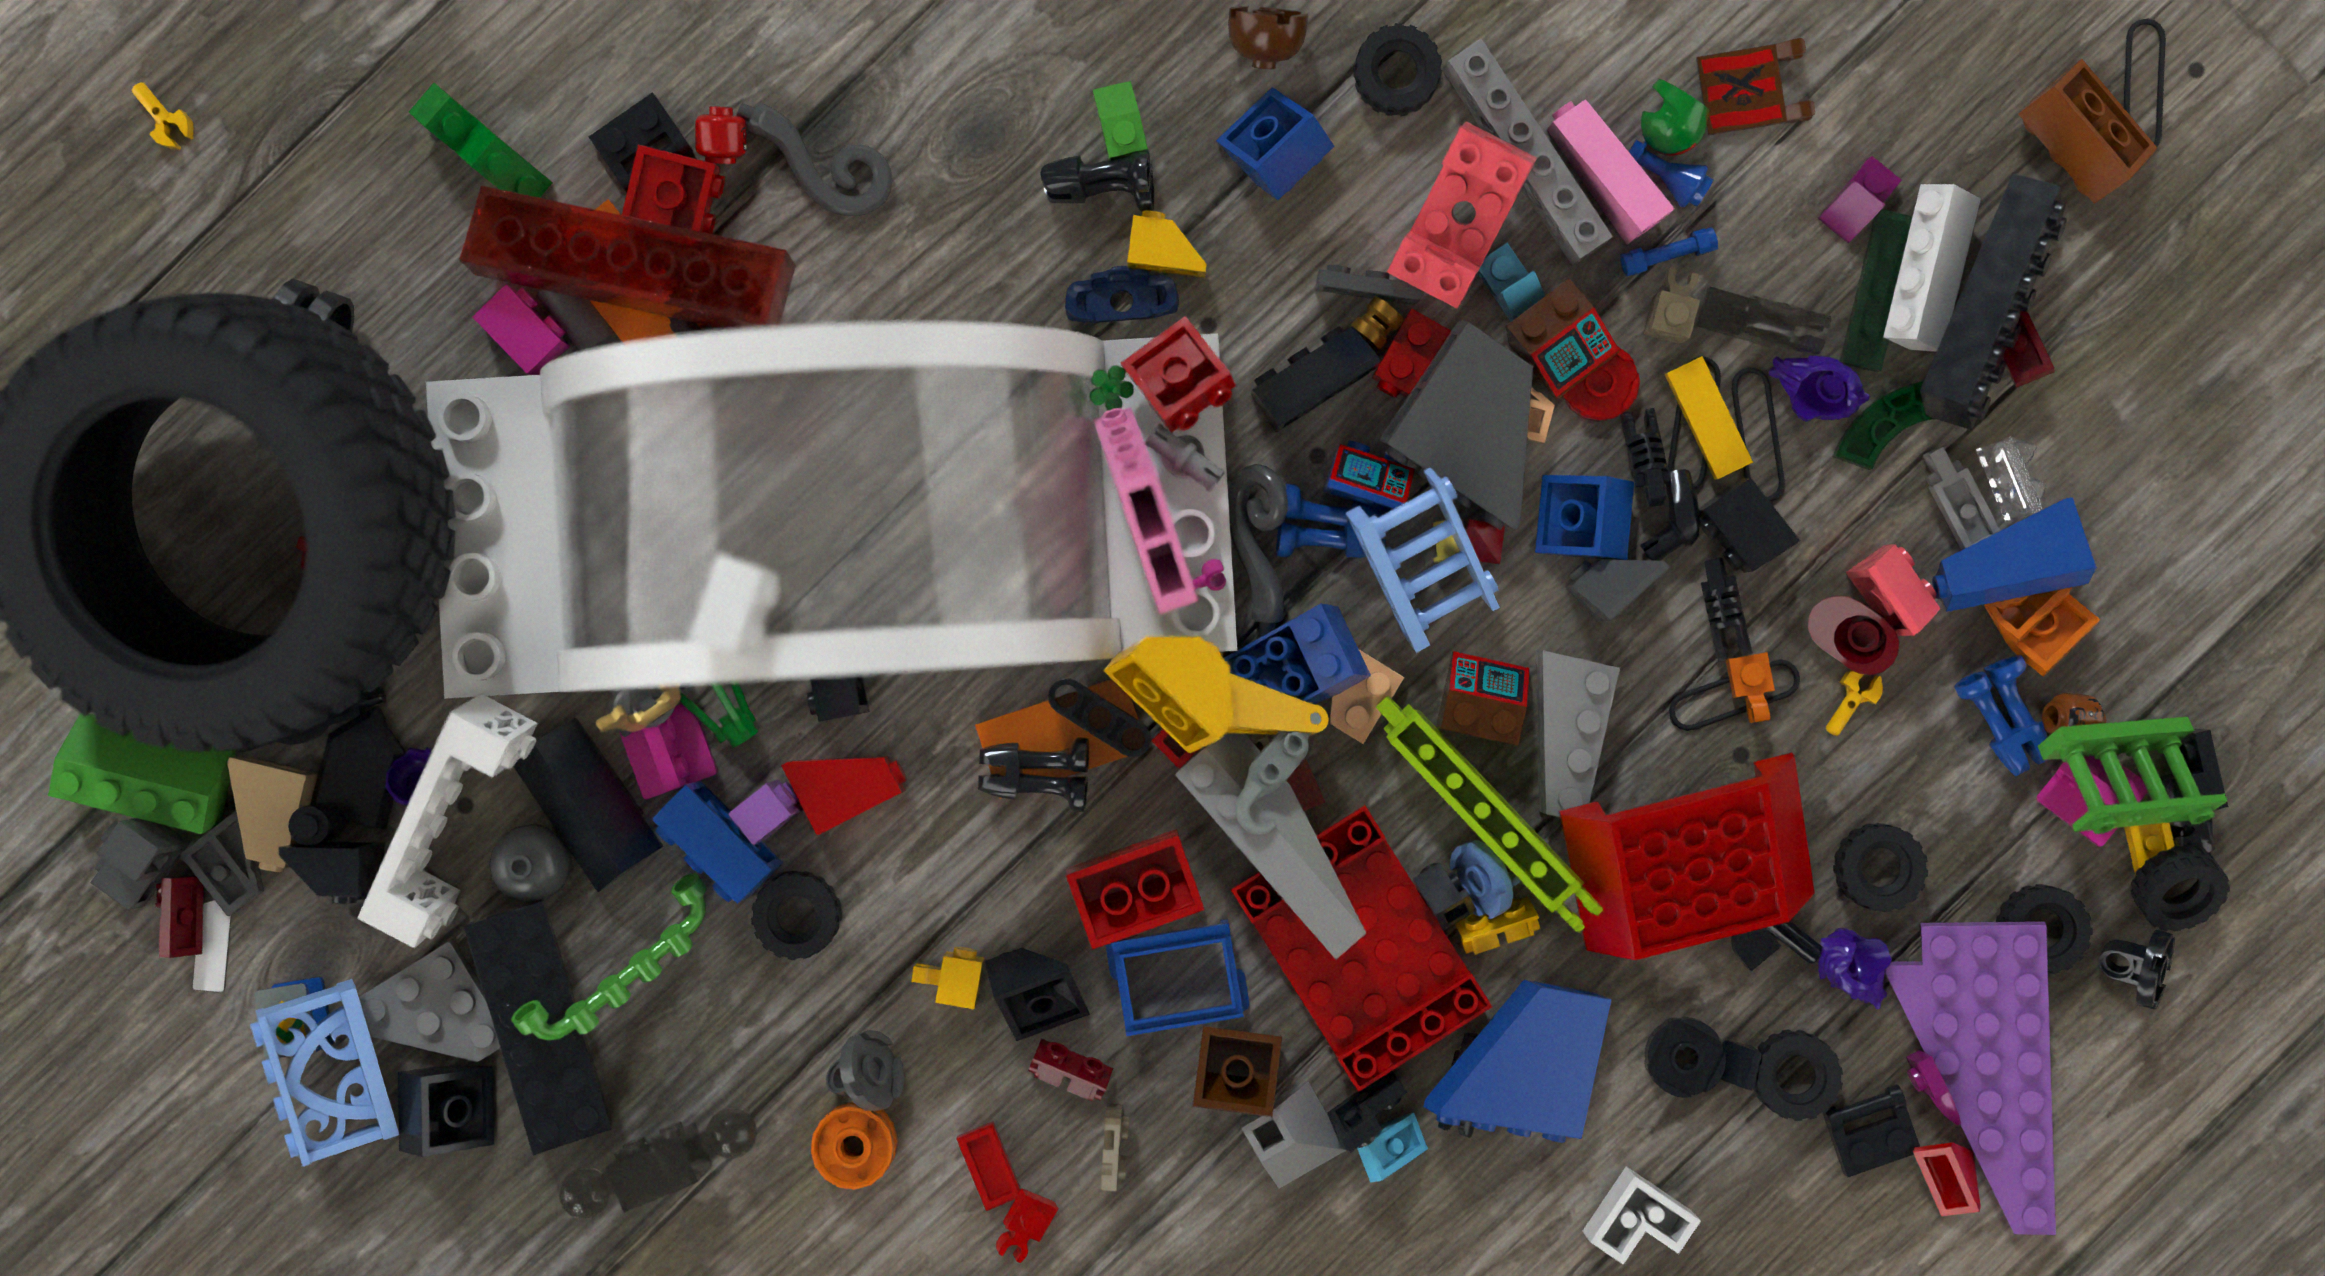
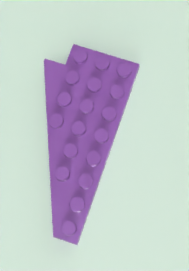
(1985, 1022)

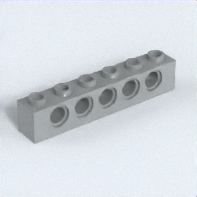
(1549, 184)

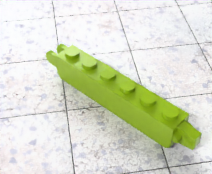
(1485, 811)

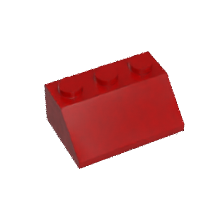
(1134, 889)

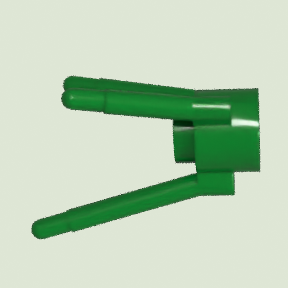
(736, 724)

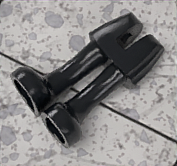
(1073, 181)
(1010, 755)

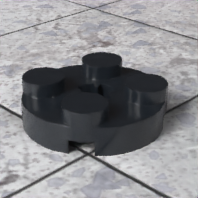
(1691, 1078)

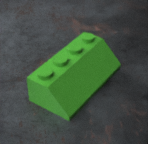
(140, 778)

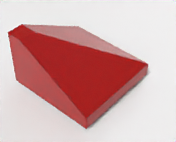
(1486, 540)

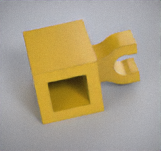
(956, 979)

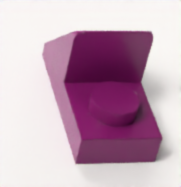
(1860, 199)

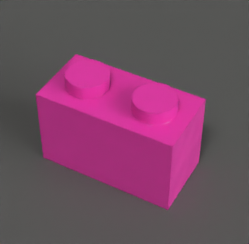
(521, 330)

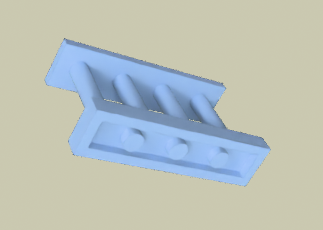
(1387, 560)

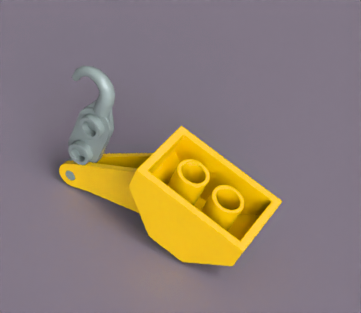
(1198, 700)

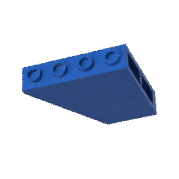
(1528, 1065)

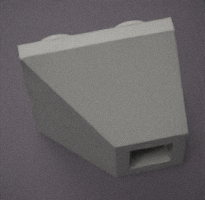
(1294, 1137)

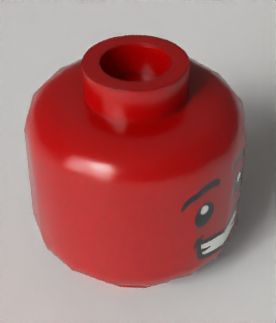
(720, 135)

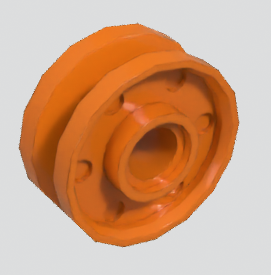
(847, 1168)

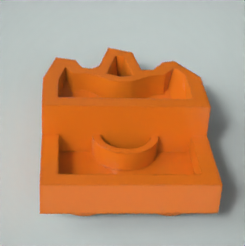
(2042, 626)

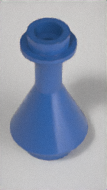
(1685, 181)

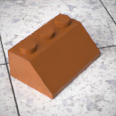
(2087, 132)

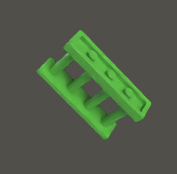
(2135, 740)

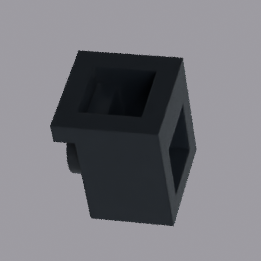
(1444, 895)

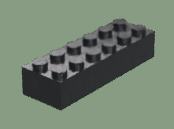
(1993, 302)
(553, 1078)

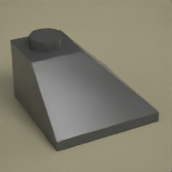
(1611, 585)

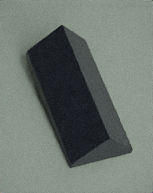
(587, 804)

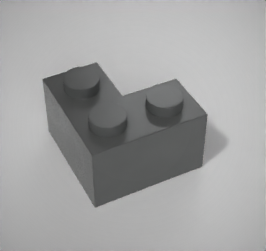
(135, 860)

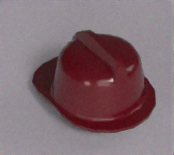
(1854, 634)

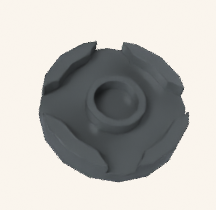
(867, 1071)

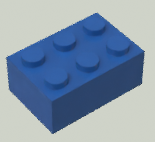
(714, 842)

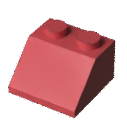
(1895, 589)

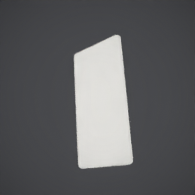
(211, 964)

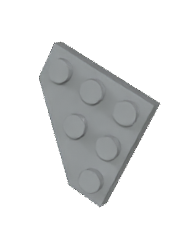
(433, 1007)

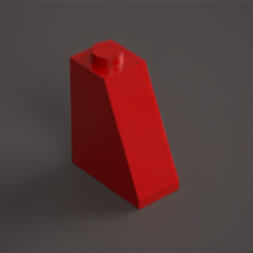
(842, 787)

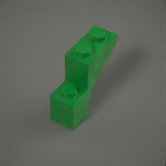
(477, 144)

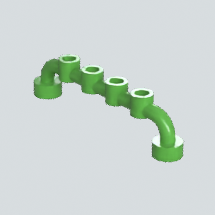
(613, 990)

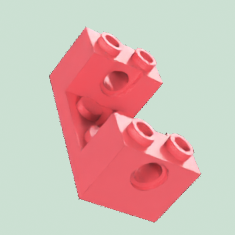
(1439, 250)

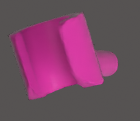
(1207, 579)

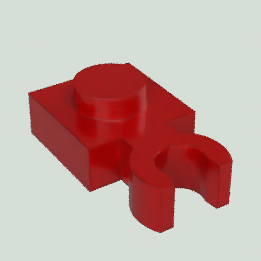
(1025, 1220)

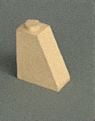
(264, 802)

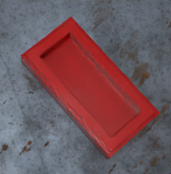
(989, 1165)

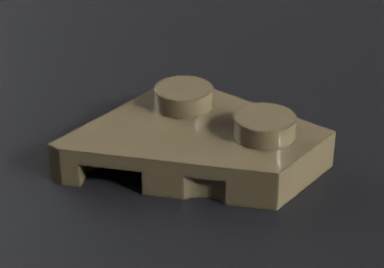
(1113, 1164)

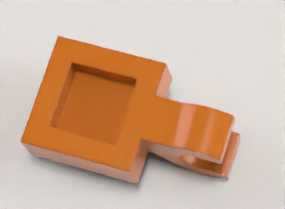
(1751, 678)

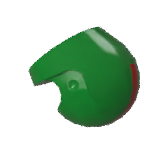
(1677, 124)

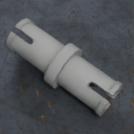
(1184, 457)

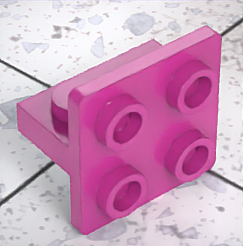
(670, 754)
(2065, 800)

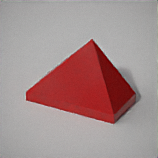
(1950, 1177)

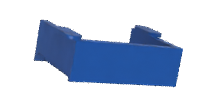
(1172, 941)

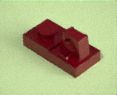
(2028, 357)
(180, 916)

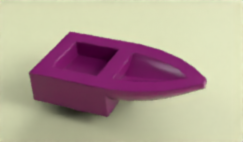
(1928, 1079)

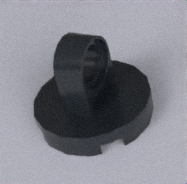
(2145, 968)

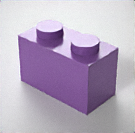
(766, 810)

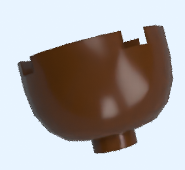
(1266, 34)

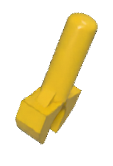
(163, 118)
(1853, 699)

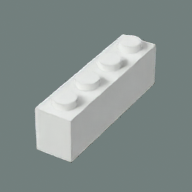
(1931, 266)

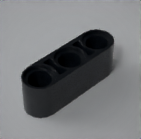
(1080, 713)

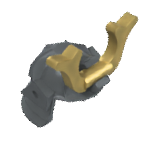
(641, 707)

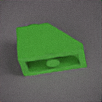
(1120, 120)

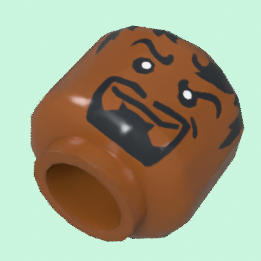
(2072, 710)

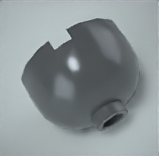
(530, 863)

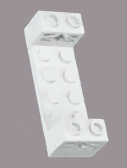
(403, 896)

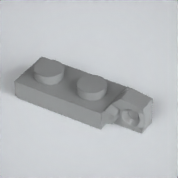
(1959, 499)

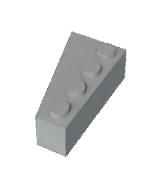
(1571, 727)

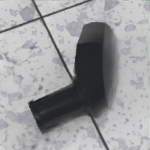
(1683, 518)

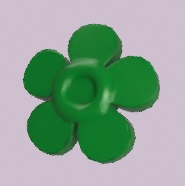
(1110, 388)

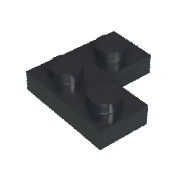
(1356, 1116)

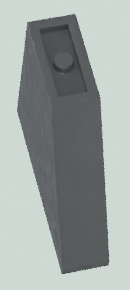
(1470, 423)

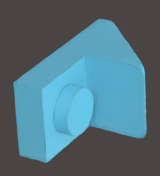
(1510, 282)
(1393, 1147)

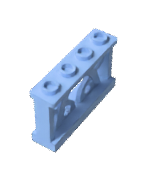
(369, 1105)

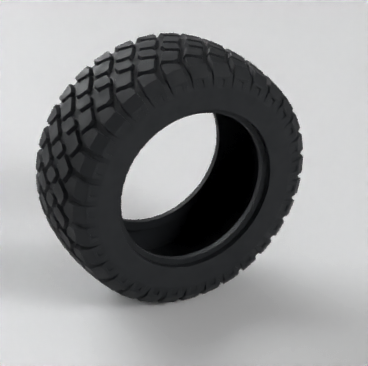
(72, 558)

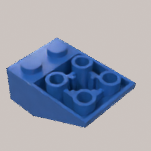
(1305, 657)

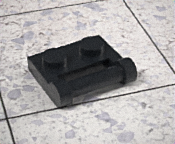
(642, 125)
(1876, 1142)

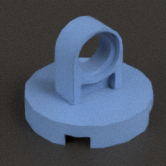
(1484, 878)

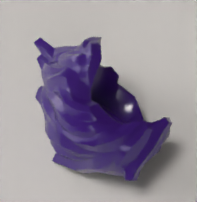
(1819, 387)
(1855, 965)

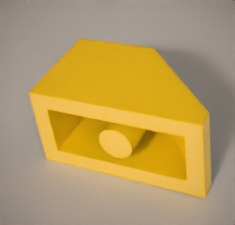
(1162, 247)

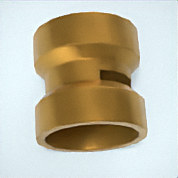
(1377, 323)

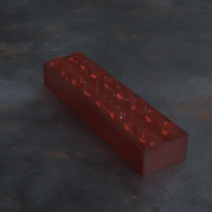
(627, 261)

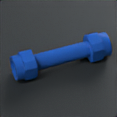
(1700, 243)

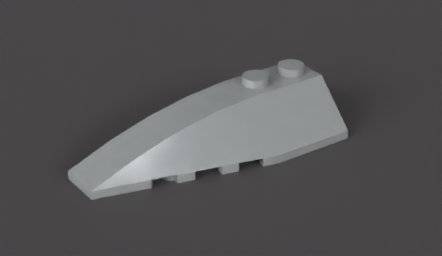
(1288, 854)

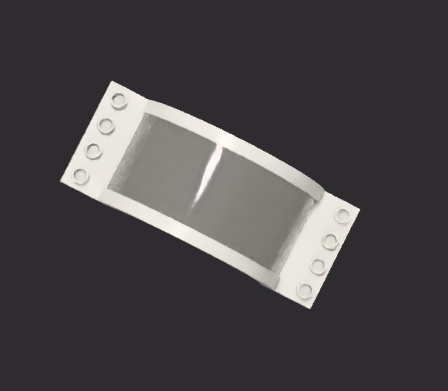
(901, 477)

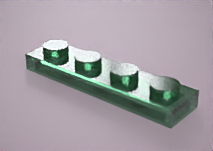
(1864, 338)

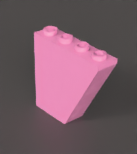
(1145, 509)

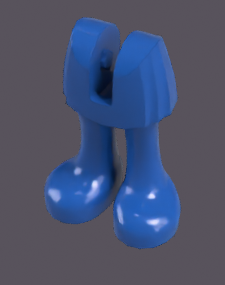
(1292, 536)
(2026, 731)

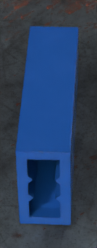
(2019, 561)

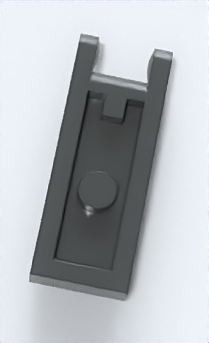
(1375, 283)

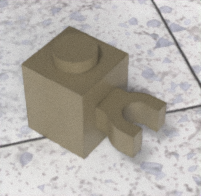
(1672, 311)

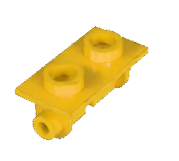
(1517, 923)

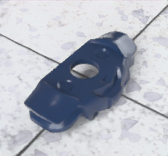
(1091, 298)

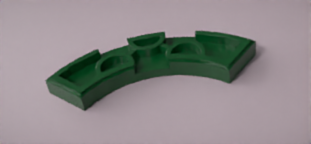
(1880, 424)

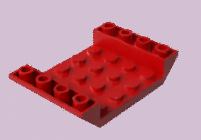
(1692, 864)
(1393, 986)

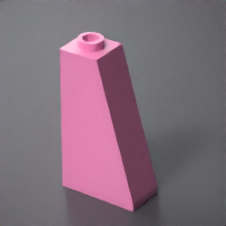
(1608, 171)

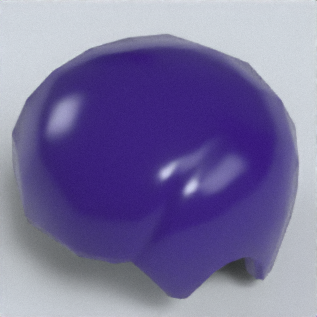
(405, 774)

